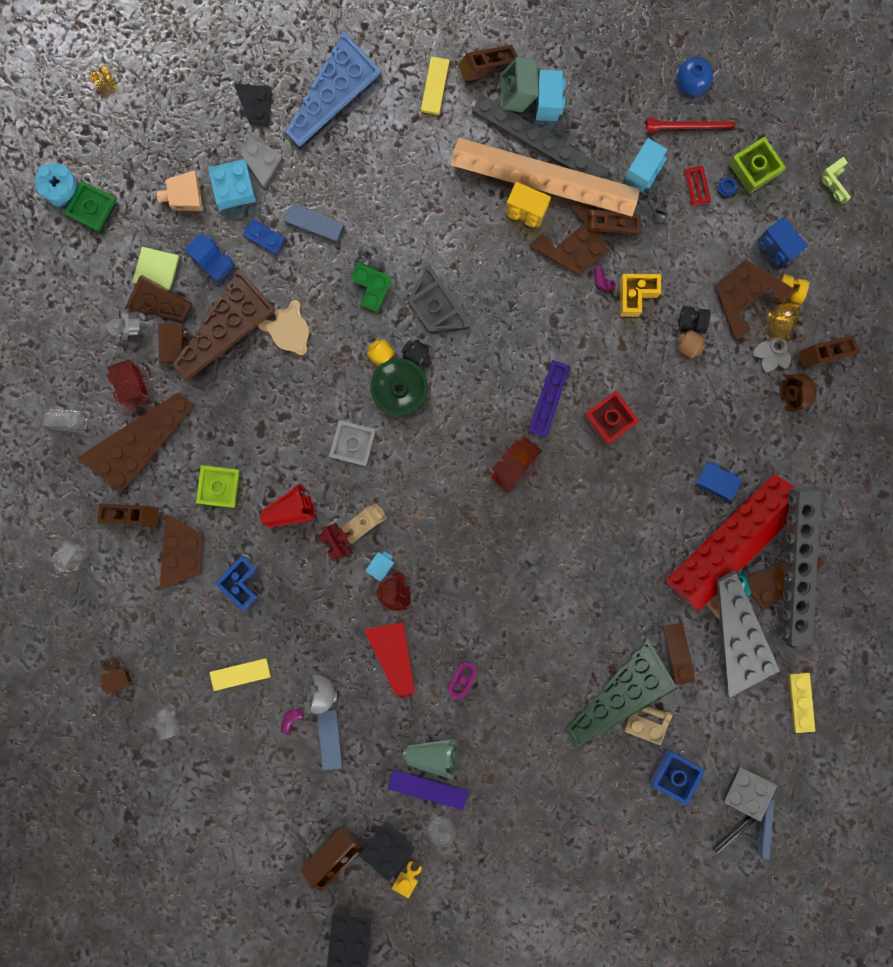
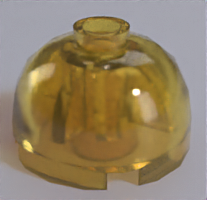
(784, 320)

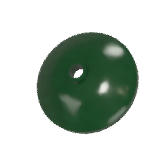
(394, 374)

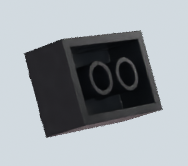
(349, 939)

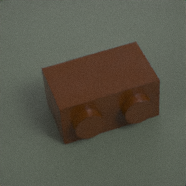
(171, 341)

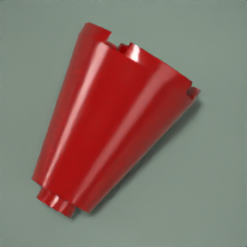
(289, 508)

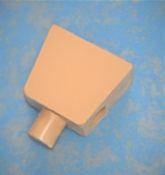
(182, 192)

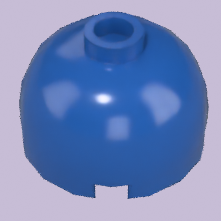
(694, 76)

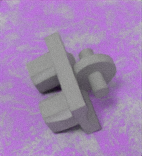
(123, 326)

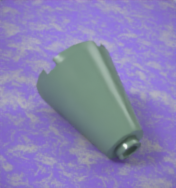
(433, 757)

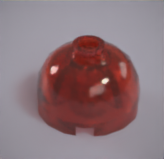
(393, 592)

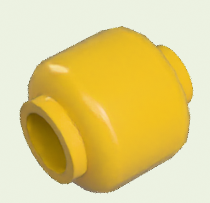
(380, 352)

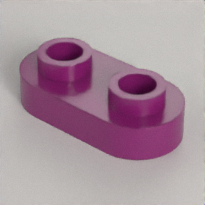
(462, 680)

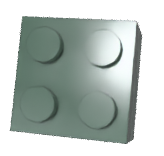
(519, 84)

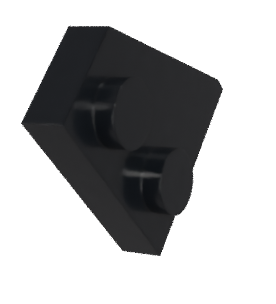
(255, 102)

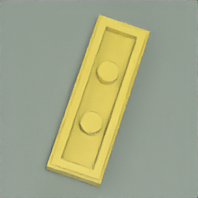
(435, 85)
(240, 674)

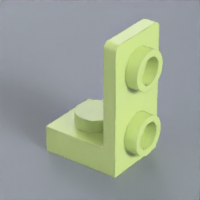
(830, 180)

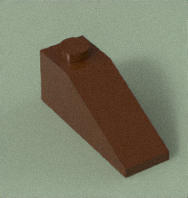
(485, 62)
(828, 352)
(128, 515)
(678, 654)

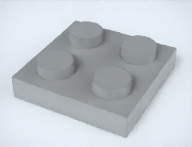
(352, 443)
(750, 794)

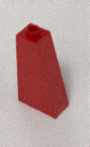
(393, 654)

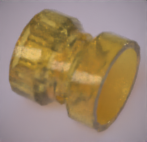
(97, 78)

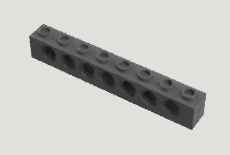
(807, 556)

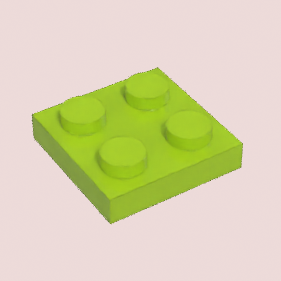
(217, 486)

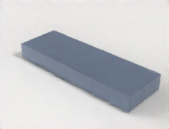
(314, 222)
(329, 740)
(765, 832)

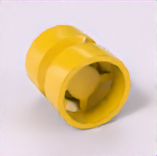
(800, 285)

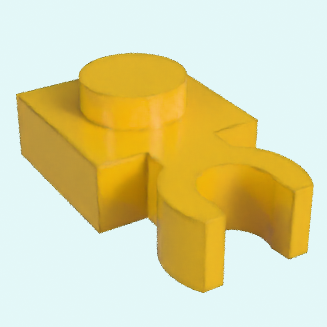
(406, 881)

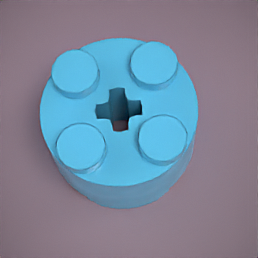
(56, 175)

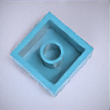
(550, 99)
(646, 164)
(232, 184)

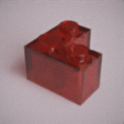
(515, 463)

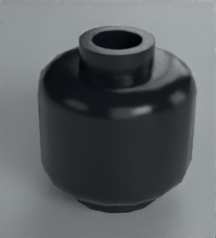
(416, 352)

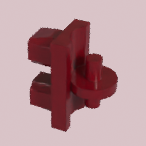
(337, 540)

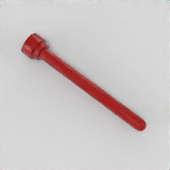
(653, 125)

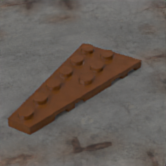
(229, 320)
(132, 447)

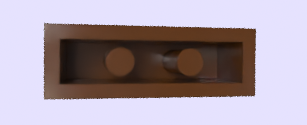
(331, 859)

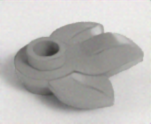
(770, 356)

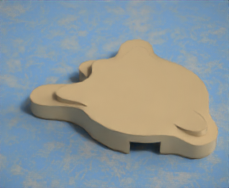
(289, 329)

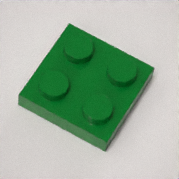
(90, 206)

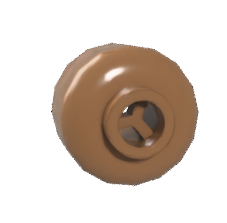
(691, 344)

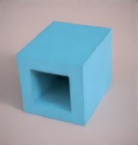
(380, 565)

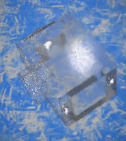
(166, 724)

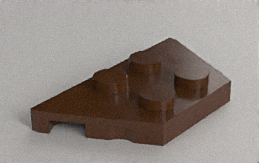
(180, 552)

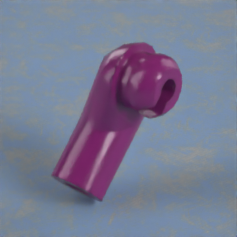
(601, 282)
(289, 718)

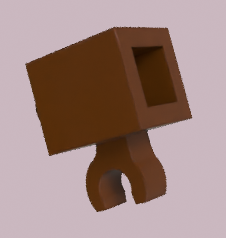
(116, 678)

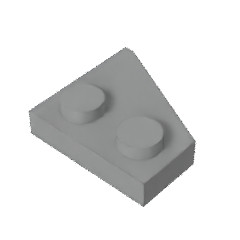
(260, 159)

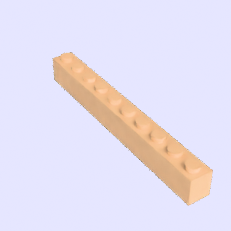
(545, 177)

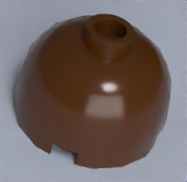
(798, 392)

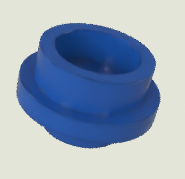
(727, 186)

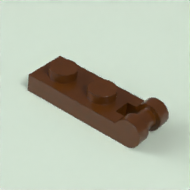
(614, 222)

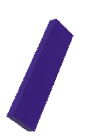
(549, 399)
(428, 789)

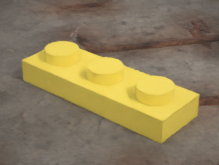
(801, 702)

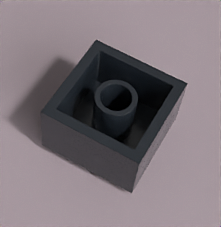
(387, 851)

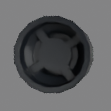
(700, 322)

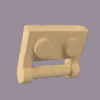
(648, 729)

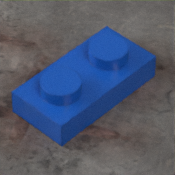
(264, 236)

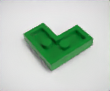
(376, 283)

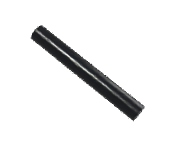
(733, 834)

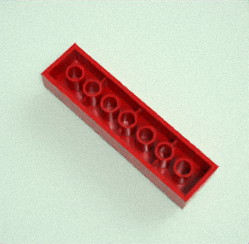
(733, 543)

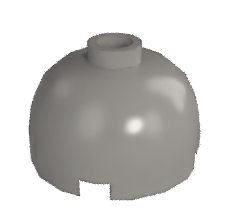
(319, 694)

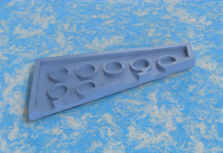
(337, 83)

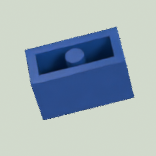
(718, 481)

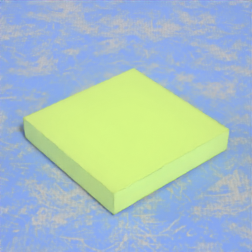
(157, 267)

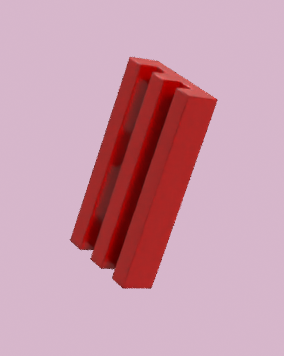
(700, 201)

